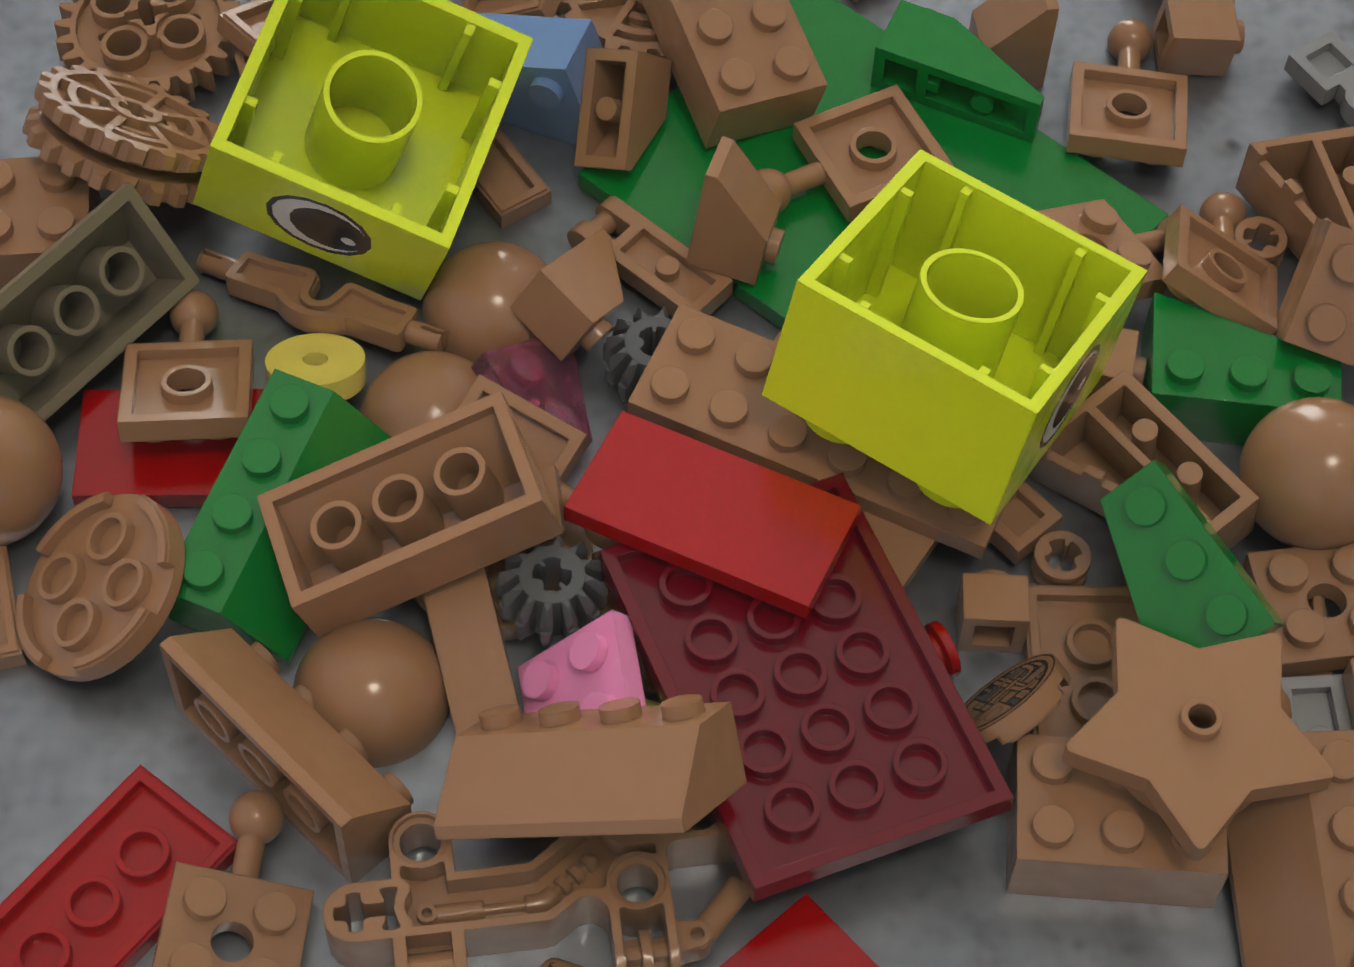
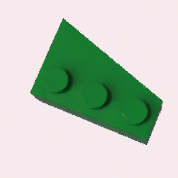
(1225, 374)
(1179, 566)

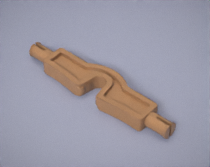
(348, 311)

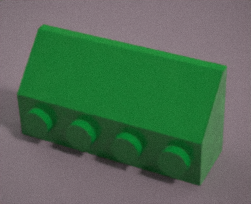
(229, 557)

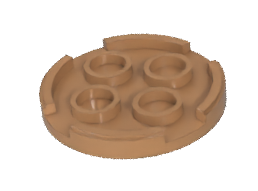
(100, 586)

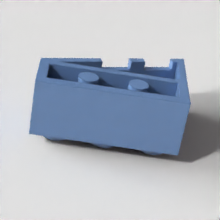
(552, 75)

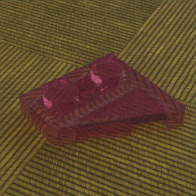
(539, 378)

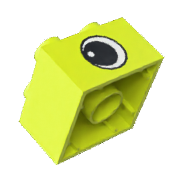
(363, 131)
(951, 334)

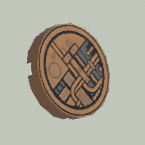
(1018, 698)

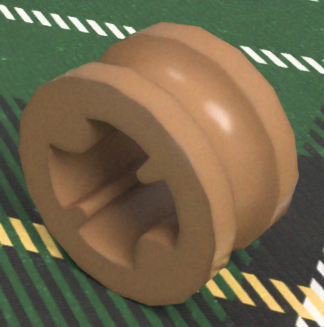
(1266, 232)
(1064, 544)

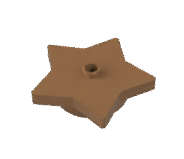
(1197, 732)

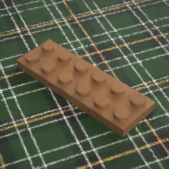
(710, 387)

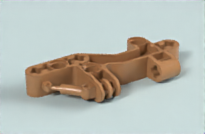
(532, 904)

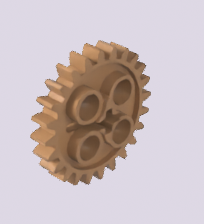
(149, 39)

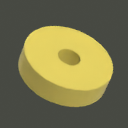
(322, 360)

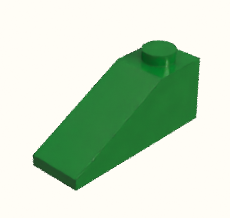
(954, 72)

